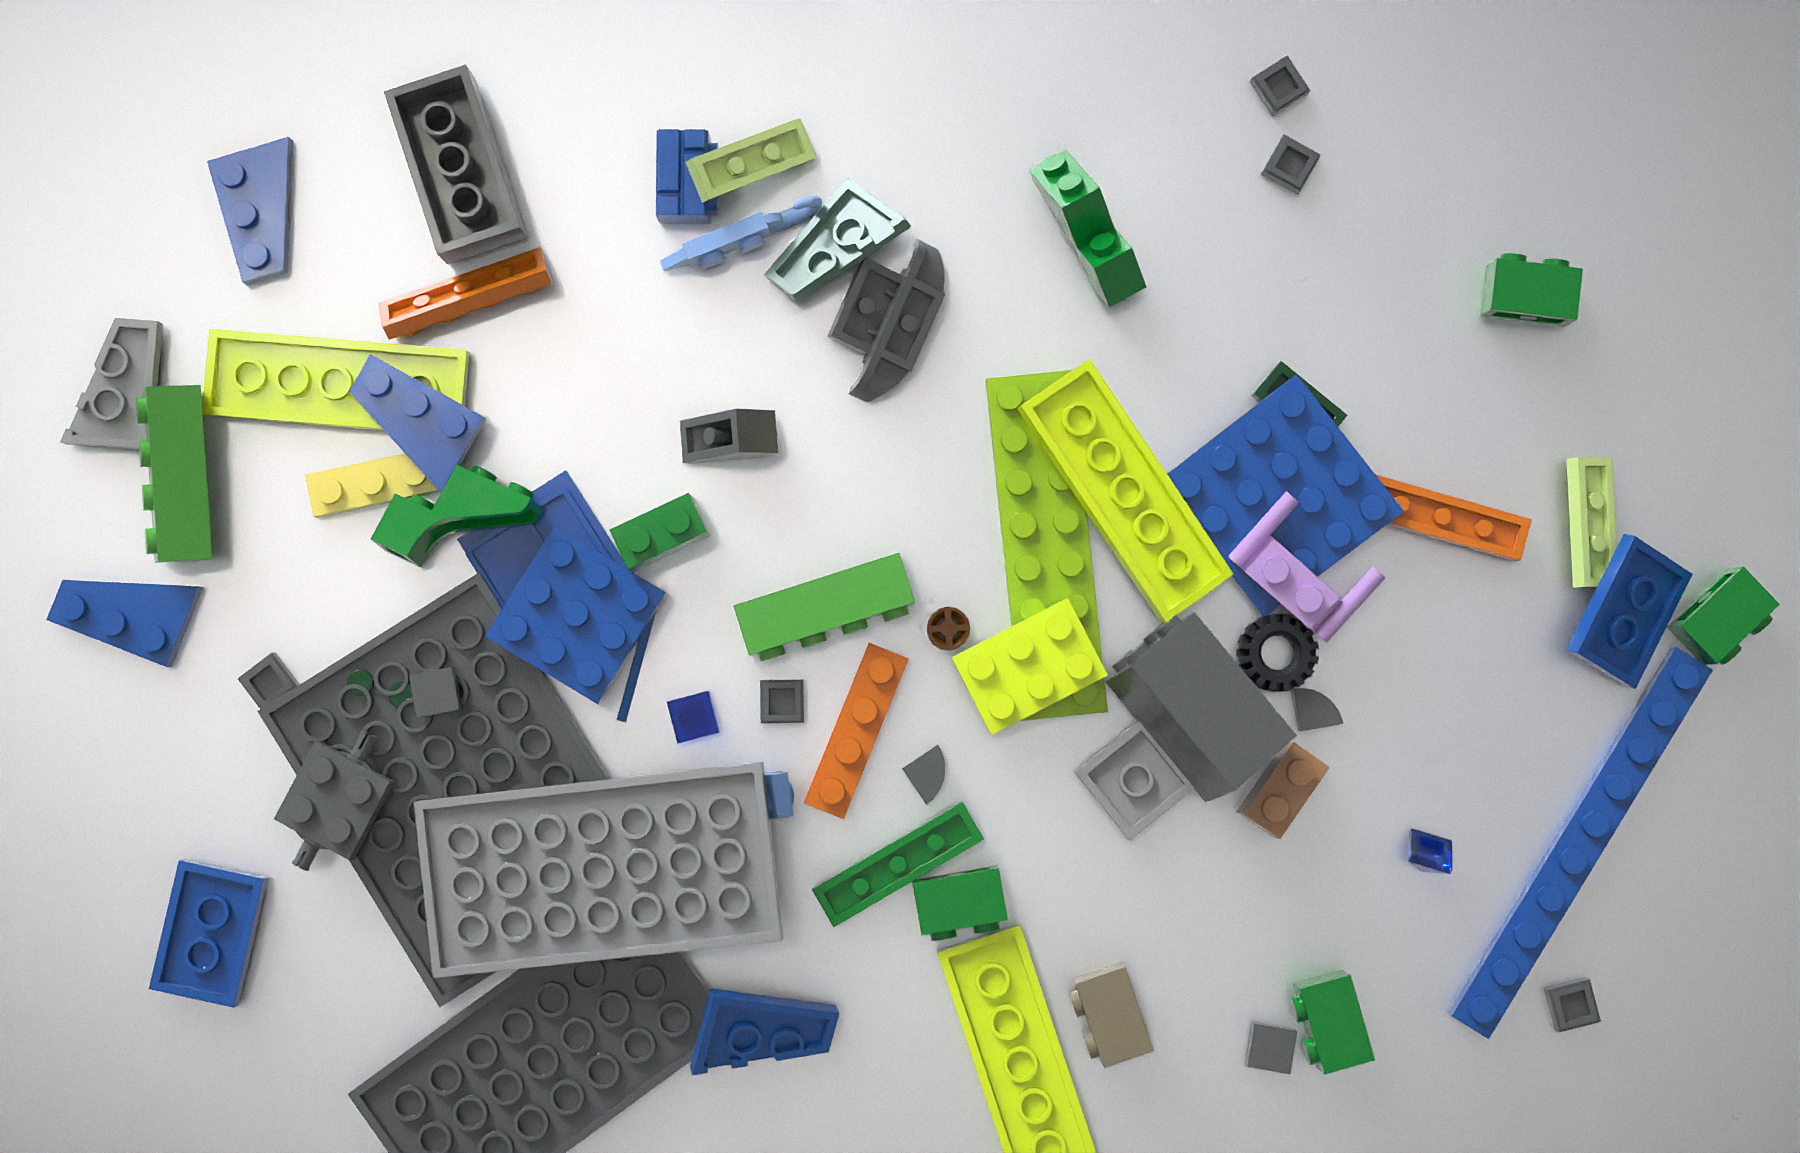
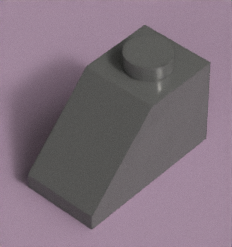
(729, 435)

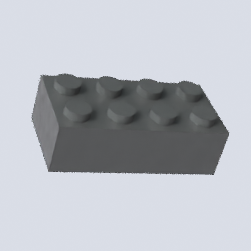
(455, 164)

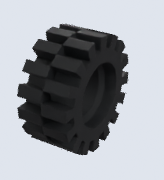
(1303, 648)

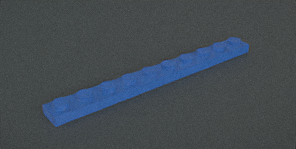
(1580, 842)

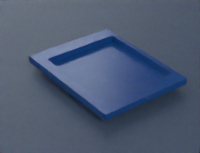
(507, 551)

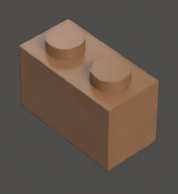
(1283, 789)

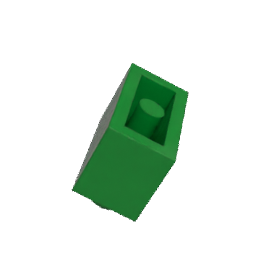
(1531, 290)
(660, 532)
(1724, 617)
(959, 902)
(1332, 1022)

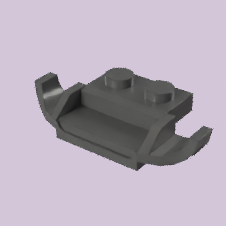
(889, 318)

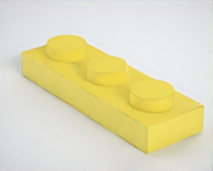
(365, 485)

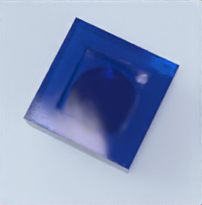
(693, 717)

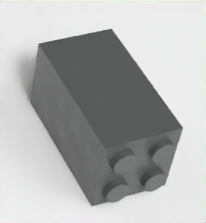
(1199, 706)

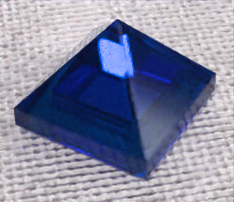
(1430, 852)

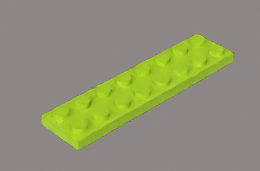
(1041, 528)

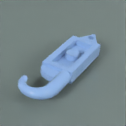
(743, 235)

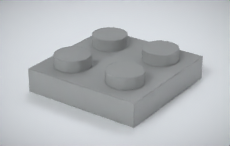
(1134, 780)

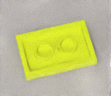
(1029, 666)

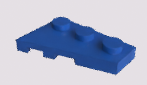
(129, 616)

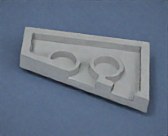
(122, 372)

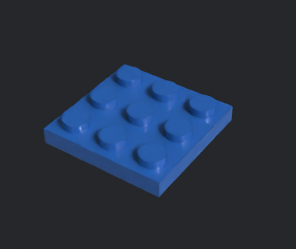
(575, 614)

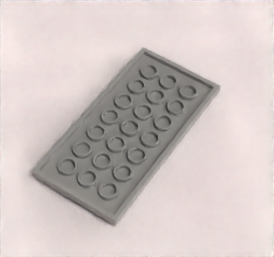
(598, 870)

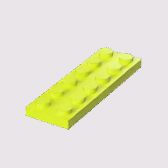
(312, 376)
(1125, 491)
(1015, 1045)

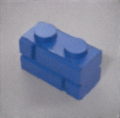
(675, 191)

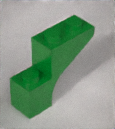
(1088, 225)
(466, 503)

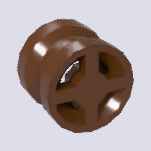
(948, 622)

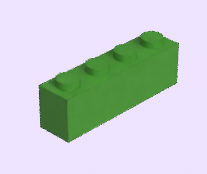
(176, 473)
(825, 605)

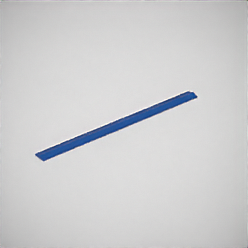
(634, 672)

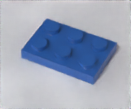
(1629, 611)
(208, 933)

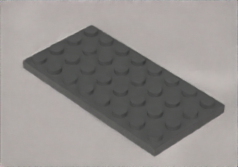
(540, 1058)

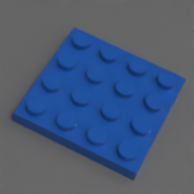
(1276, 449)

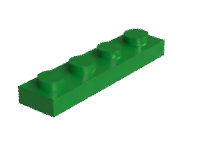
(897, 864)

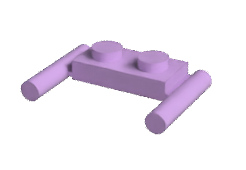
(1292, 581)

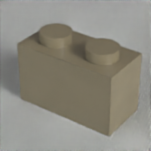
(1111, 1014)

